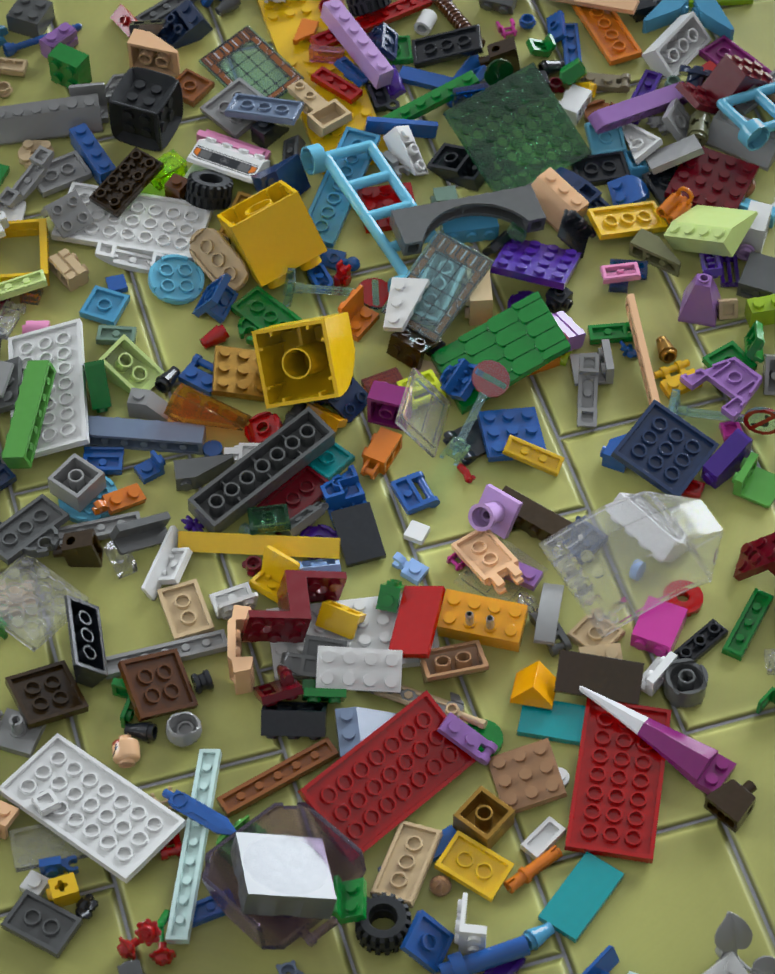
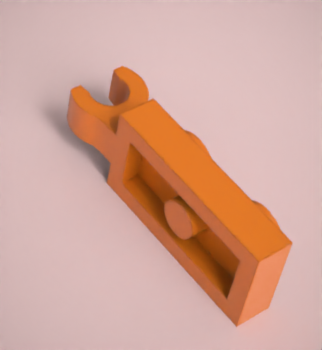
(119, 500)

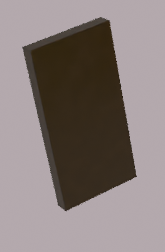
(126, 182)
(607, 676)

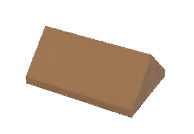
(453, 661)

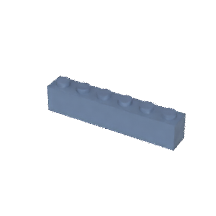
(146, 435)

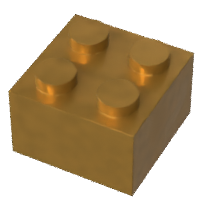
(484, 817)

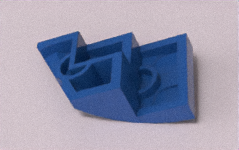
(343, 491)

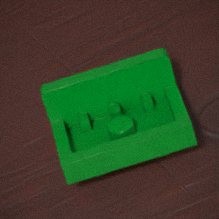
(315, 695)

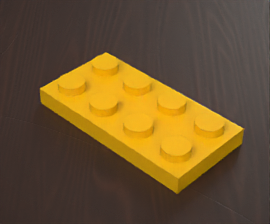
(626, 220)

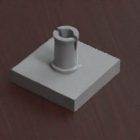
(675, 121)
(16, 736)

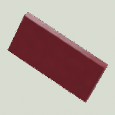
(297, 492)

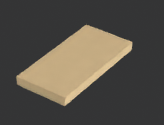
(407, 862)

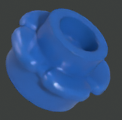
(527, 21)

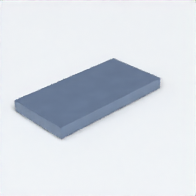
(264, 109)

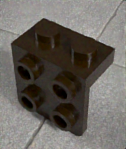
(410, 347)

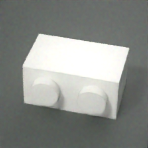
(575, 102)

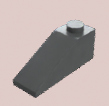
(199, 471)

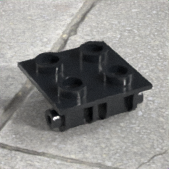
(575, 231)

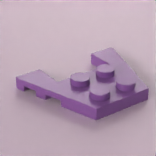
(731, 378)

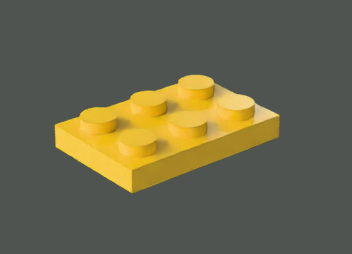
(474, 866)

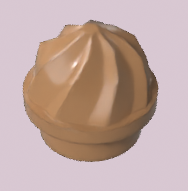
(440, 885)

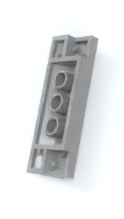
(48, 118)

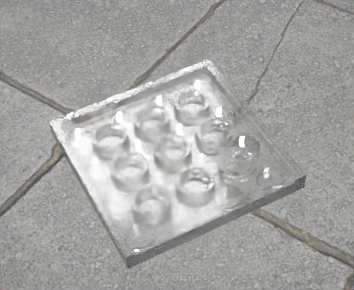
(33, 601)

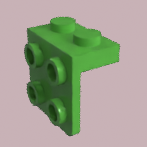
(754, 483)

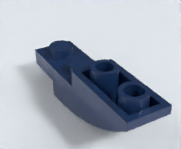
(584, 187)

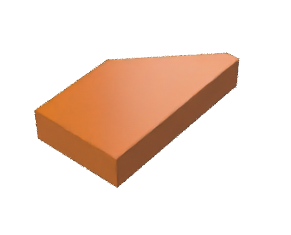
(305, 30)

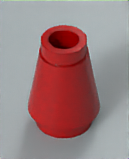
(214, 337)

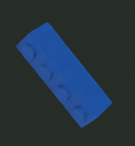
(91, 152)

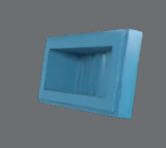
(635, 169)

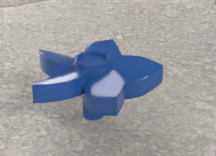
(628, 350)

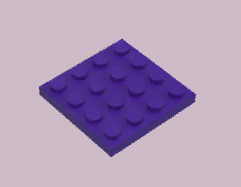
(536, 263)

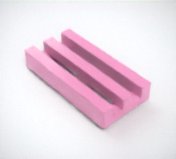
(620, 275)

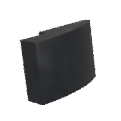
(456, 166)

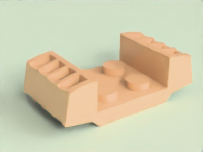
(240, 668)

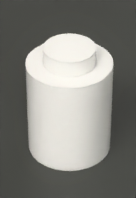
(425, 22)

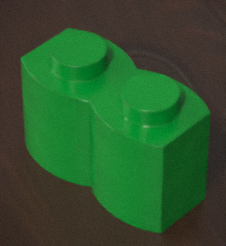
(572, 72)

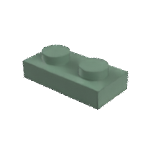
(110, 334)

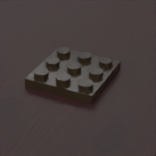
(46, 694)

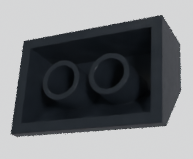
(294, 720)

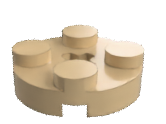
(28, 148)

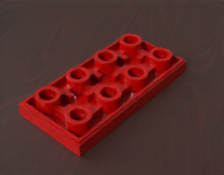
(417, 620)

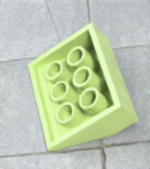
(710, 230)

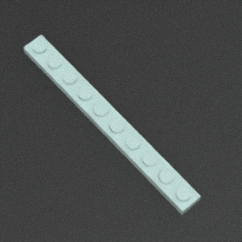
(193, 851)

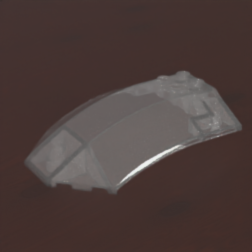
(635, 555)

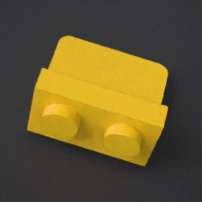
(273, 567)

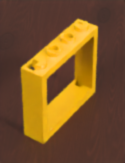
(30, 227)

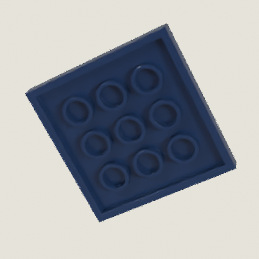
(665, 449)

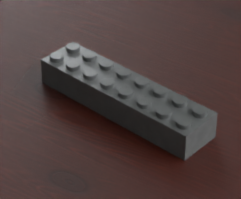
(261, 471)

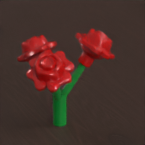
(149, 933)

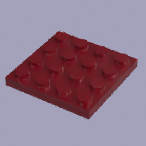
(714, 179)

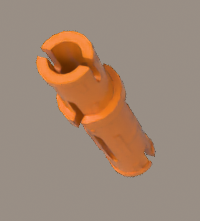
(528, 872)

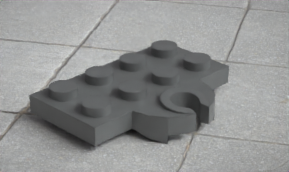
(31, 529)

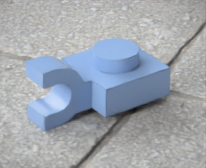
(412, 570)

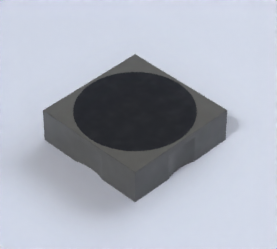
(282, 875)

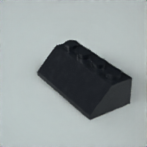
(86, 641)

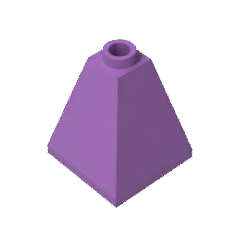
(700, 301)

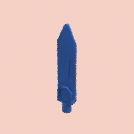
(199, 812)

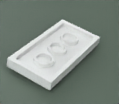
(359, 669)

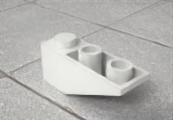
(403, 145)

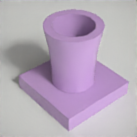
(495, 512)

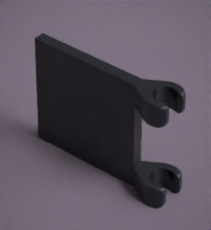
(473, 439)

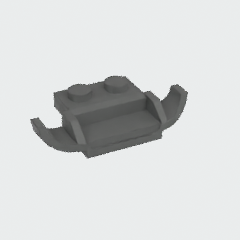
(306, 663)

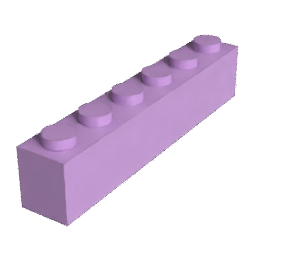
(357, 43)

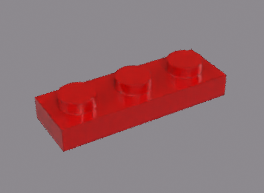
(336, 85)

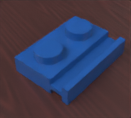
(107, 459)

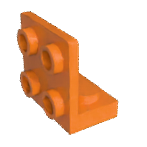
(360, 316)

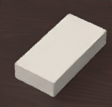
(542, 838)

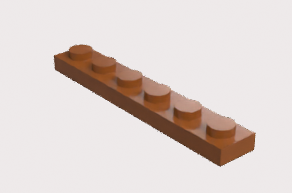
(277, 777)

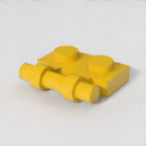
(668, 382)

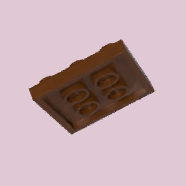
(157, 684)

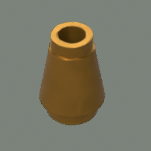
(666, 351)

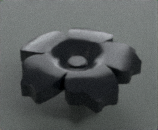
(86, 906)

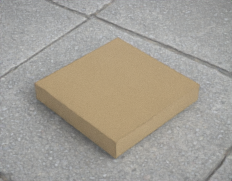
(586, 635)

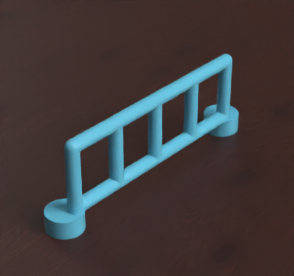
(752, 133)
(317, 160)

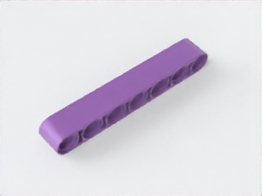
(634, 109)

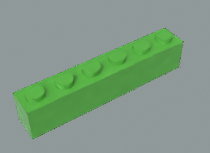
(28, 414)

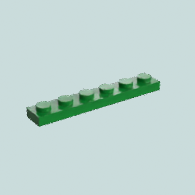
(433, 98)

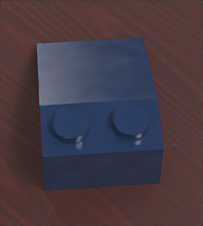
(288, 170)

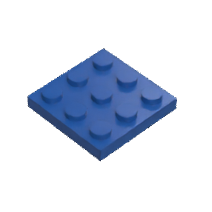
(499, 424)

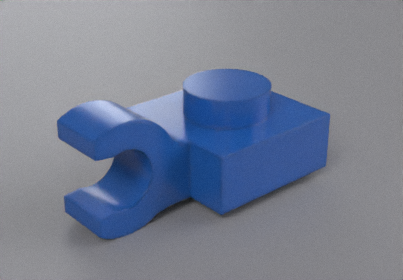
(55, 866)

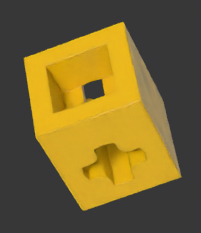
(67, 884)

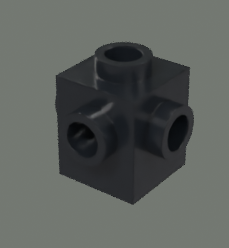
(559, 300)

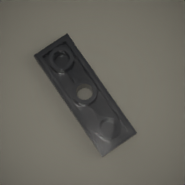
(702, 641)

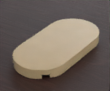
(218, 257)

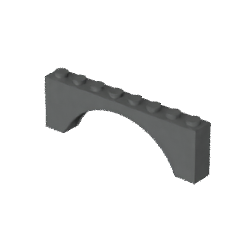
(414, 224)

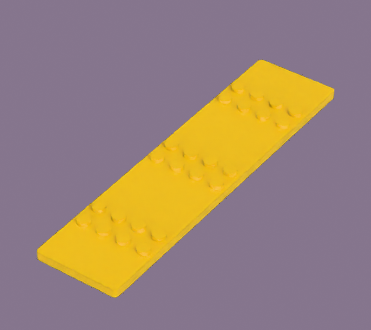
(282, 23)

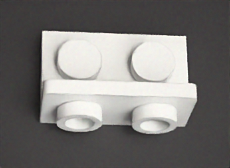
(655, 673)

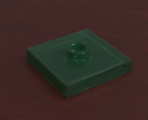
(268, 519)

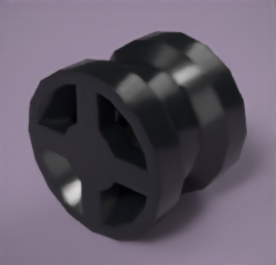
(202, 681)

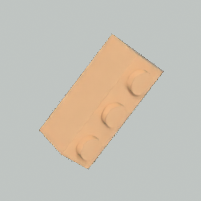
(556, 196)

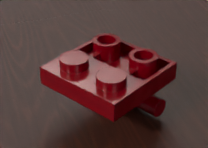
(285, 688)

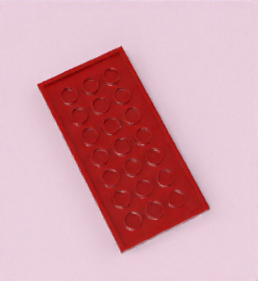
(387, 774)
(616, 787)

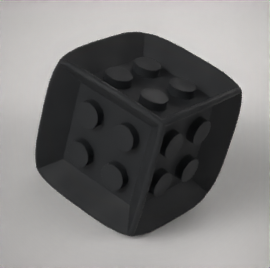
(146, 108)

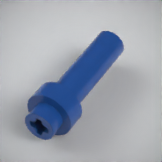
(485, 958)

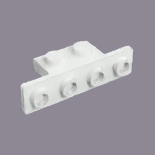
(167, 565)

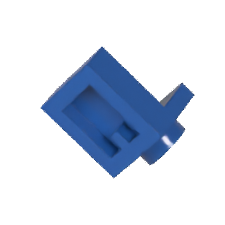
(150, 468)

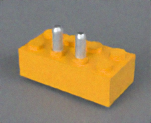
(482, 618)

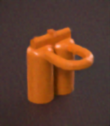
(675, 205)

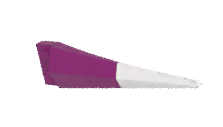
(693, 759)

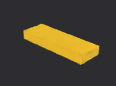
(533, 455)

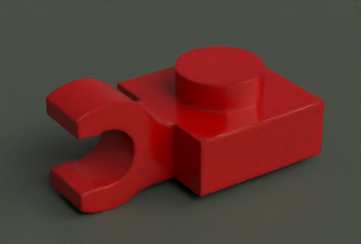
(343, 275)

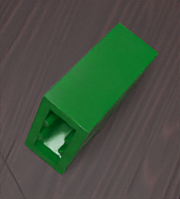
(97, 385)

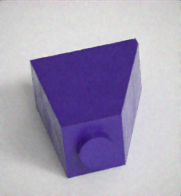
(727, 459)

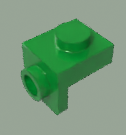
(541, 47)

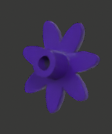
(192, 524)

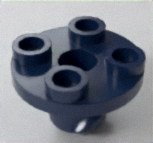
(694, 75)

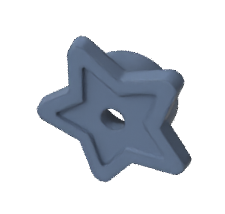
(288, 967)

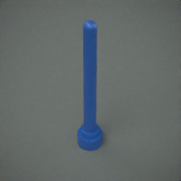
(11, 48)

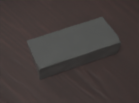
(292, 146)

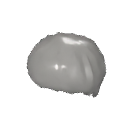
(183, 729)

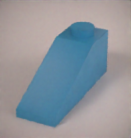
(664, 14)
(713, 17)

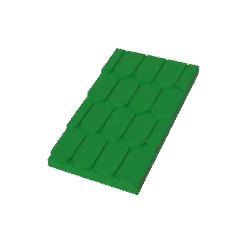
(519, 338)

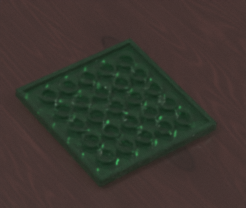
(516, 130)

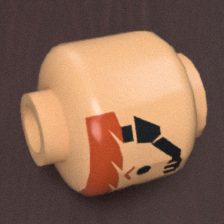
(126, 751)

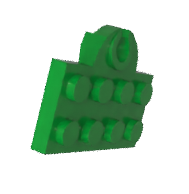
(259, 311)

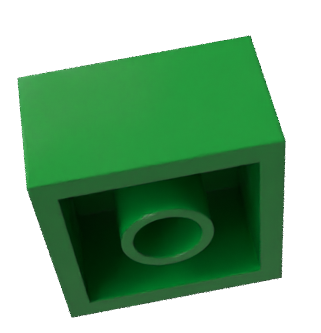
(69, 66)

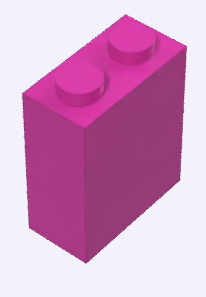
(659, 629)

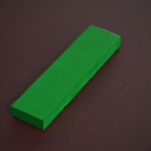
(747, 624)

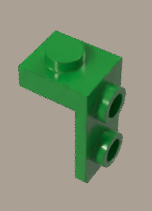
(390, 595)
(120, 690)

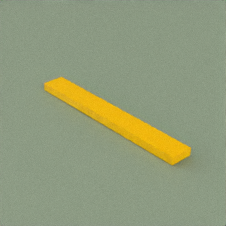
(254, 544)

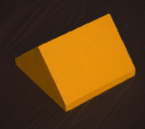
(534, 687)

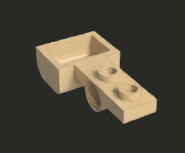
(321, 115)

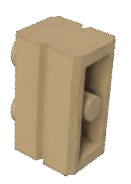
(68, 269)

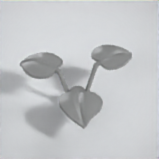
(735, 935)

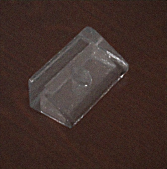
(122, 564)

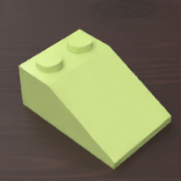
(130, 366)

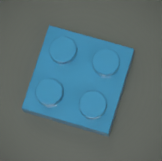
(104, 306)

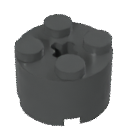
(685, 683)

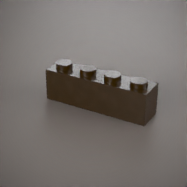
(535, 518)

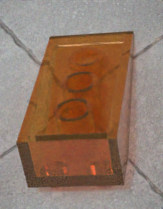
(201, 409)

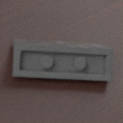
(140, 533)

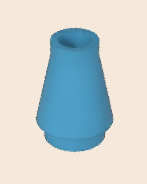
(538, 935)

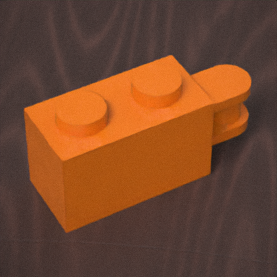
(380, 452)

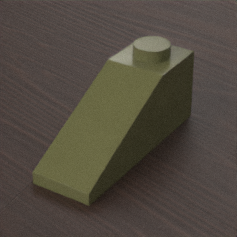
(651, 248)

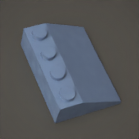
(355, 724)

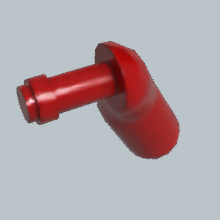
(466, 473)

